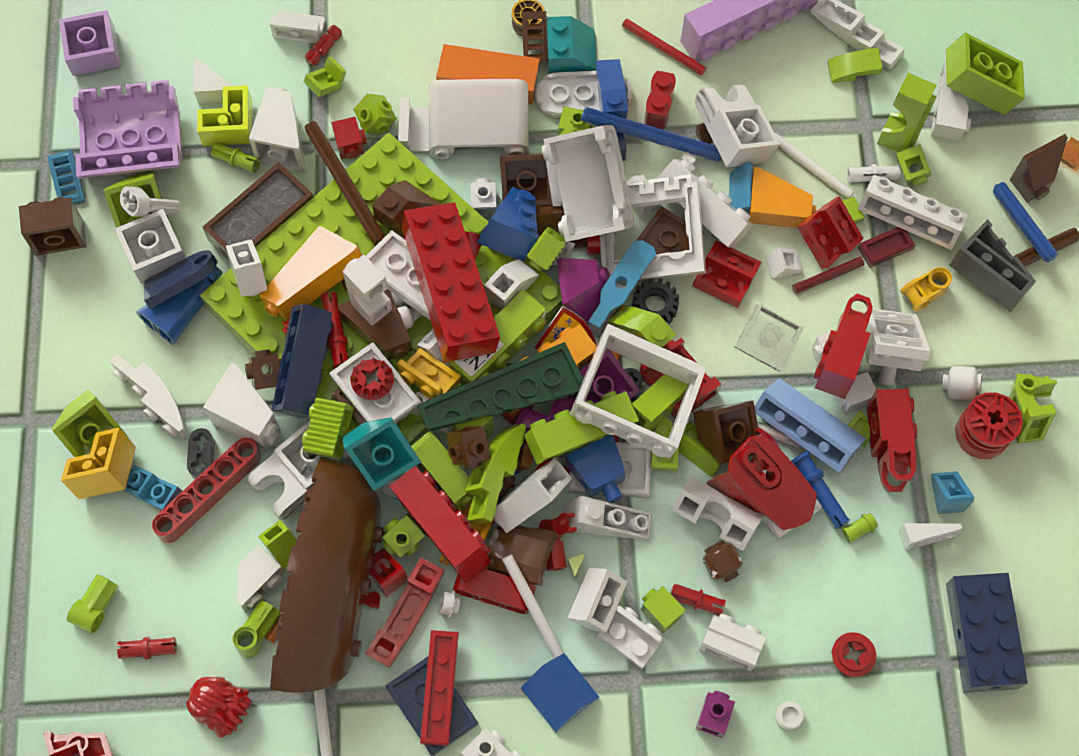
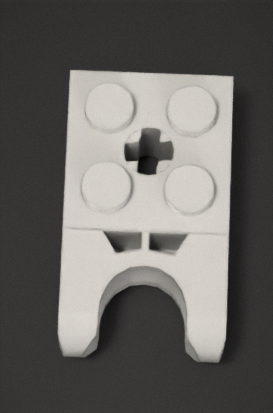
(737, 126)
(294, 469)

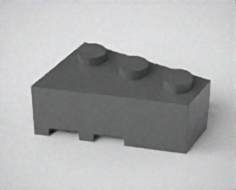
(993, 268)

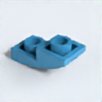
(150, 488)

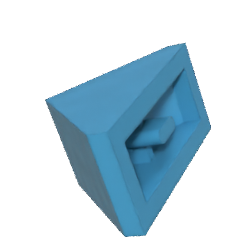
(951, 493)

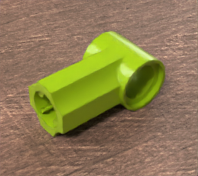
(89, 611)
(257, 627)

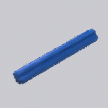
(1025, 222)

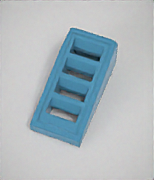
(62, 163)

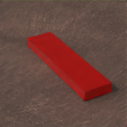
(439, 688)

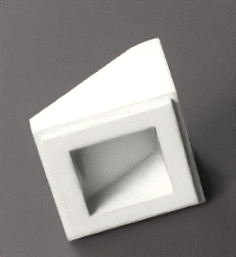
(783, 263)

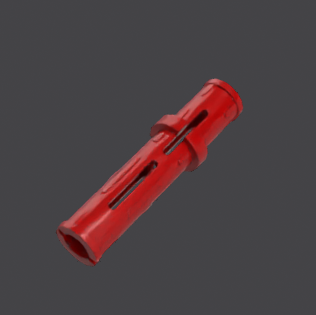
(337, 341)

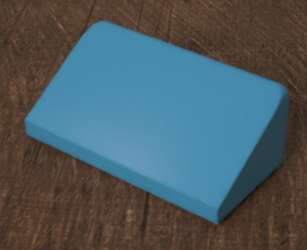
(740, 186)

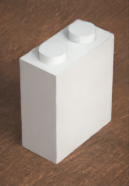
(531, 495)

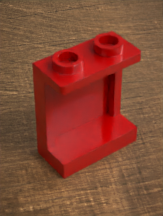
(708, 386)

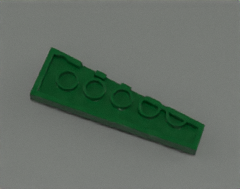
(520, 385)

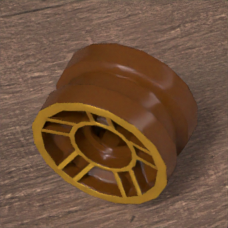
(525, 6)

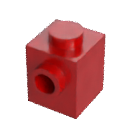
(349, 138)

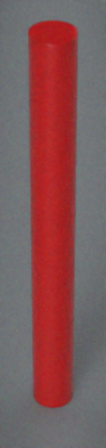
(664, 47)

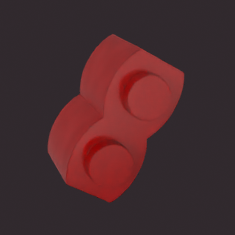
(660, 99)

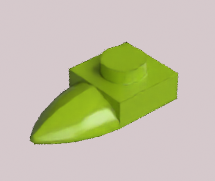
(664, 463)

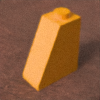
(777, 201)

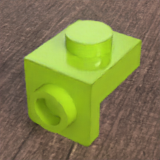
(326, 79)

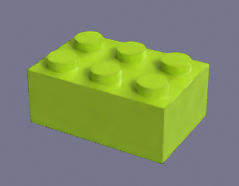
(984, 74)

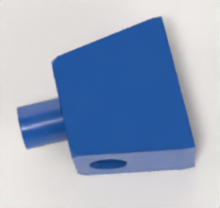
(598, 468)

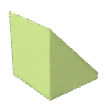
(575, 564)

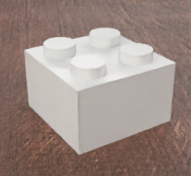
(150, 245)

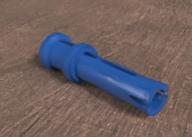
(824, 495)

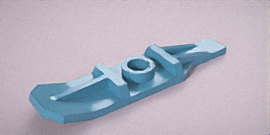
(628, 270)

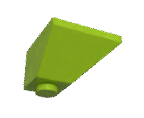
(145, 180)
(81, 422)

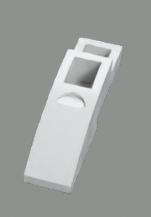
(154, 394)

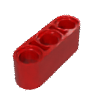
(494, 590)

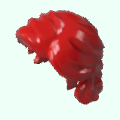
(218, 704)

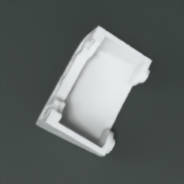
(478, 115)
(590, 182)

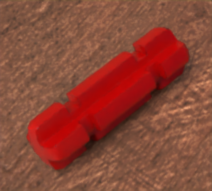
(323, 45)

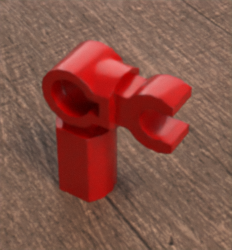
(560, 525)

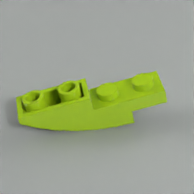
(487, 479)

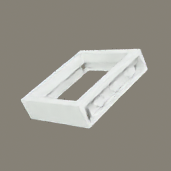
(655, 358)

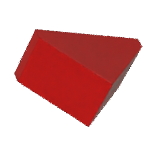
(387, 572)

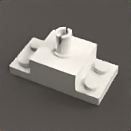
(895, 343)

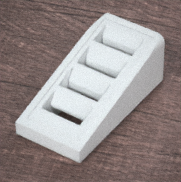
(922, 534)

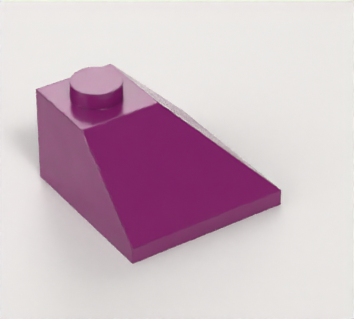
(581, 285)
(609, 378)

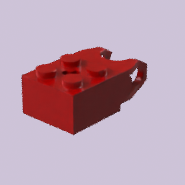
(844, 350)
(892, 435)

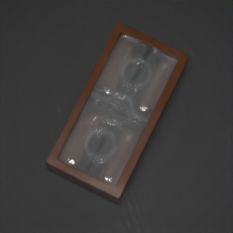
(258, 210)

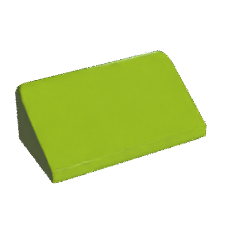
(696, 452)

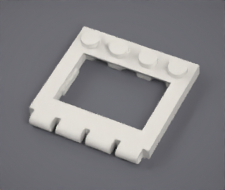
(665, 264)

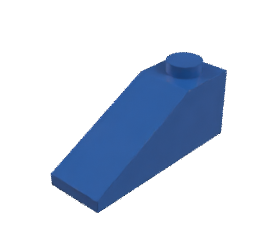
(611, 87)

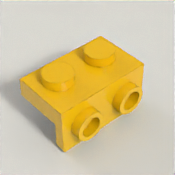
(428, 374)

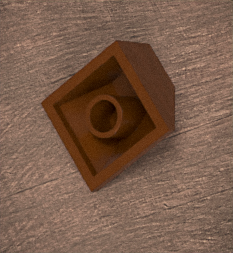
(1039, 169)
(394, 200)
(725, 428)

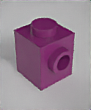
(715, 714)

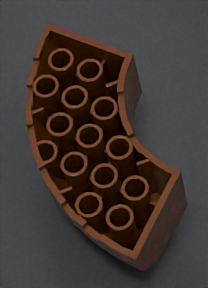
(326, 580)

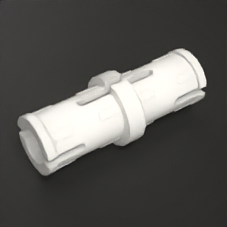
(856, 174)

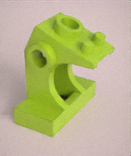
(1035, 418)

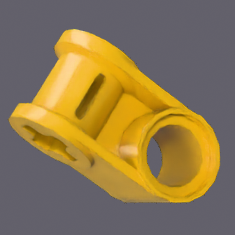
(923, 290)

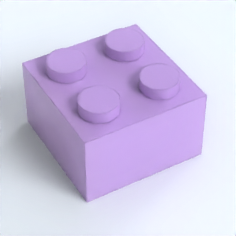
(89, 43)

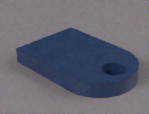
(178, 277)

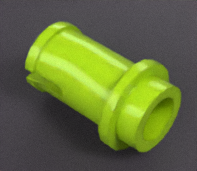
(860, 527)

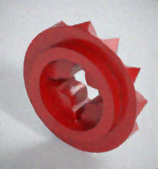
(375, 389)
(859, 643)

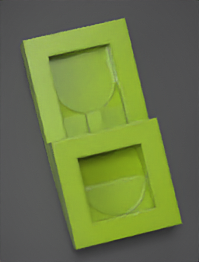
(854, 64)

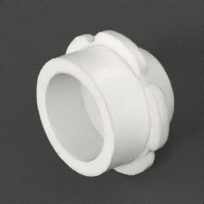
(449, 604)

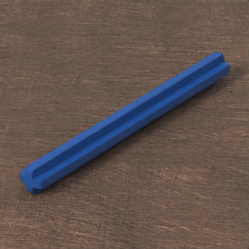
(651, 134)

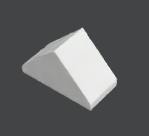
(207, 84)

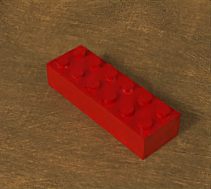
(450, 282)

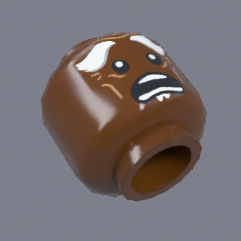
(722, 561)

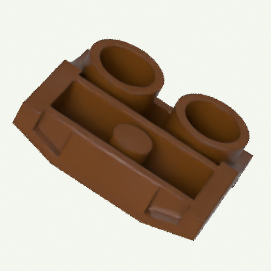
(529, 548)

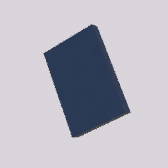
(409, 694)

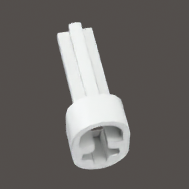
(144, 203)

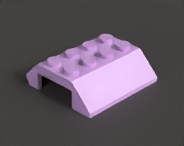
(128, 130)

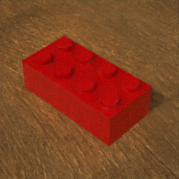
(442, 523)

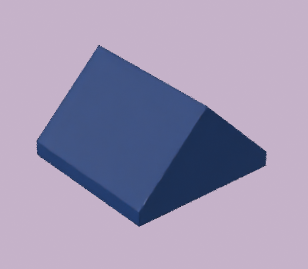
(559, 692)

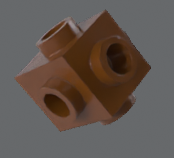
(254, 369)
(468, 446)

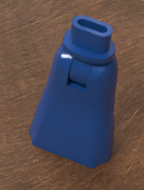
(177, 312)

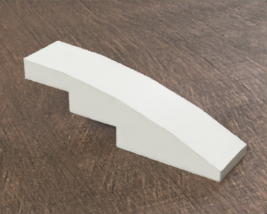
(853, 29)

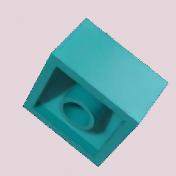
(570, 45)
(380, 451)

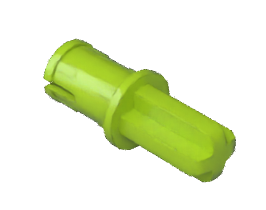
(235, 157)

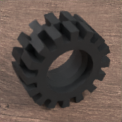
(657, 289)

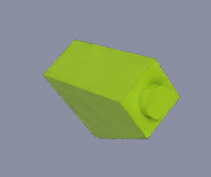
(643, 325)
(658, 401)
(439, 465)

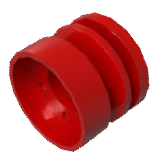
(981, 437)

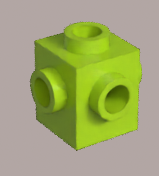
(375, 114)
(406, 526)

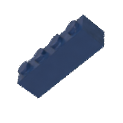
(302, 360)

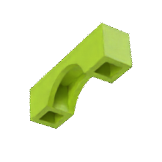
(915, 104)

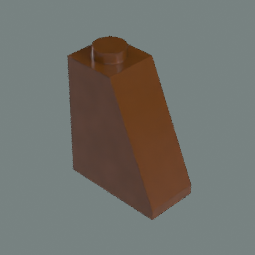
(387, 334)

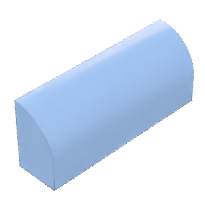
(809, 424)

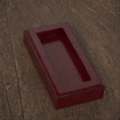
(886, 246)

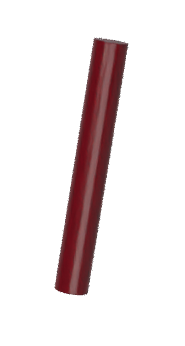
(828, 275)

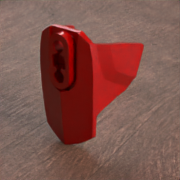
(778, 494)

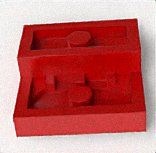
(830, 232)
(727, 274)

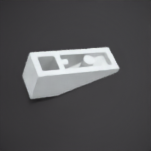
(950, 112)

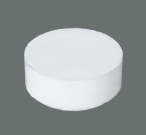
(789, 716)

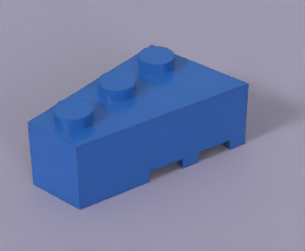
(512, 226)

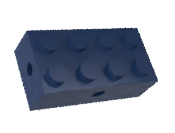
(986, 633)

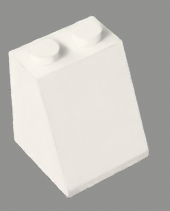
(276, 131)
(241, 410)

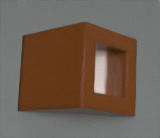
(703, 134)

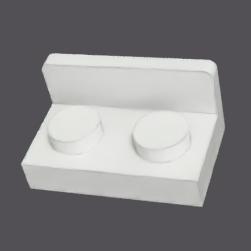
(632, 637)

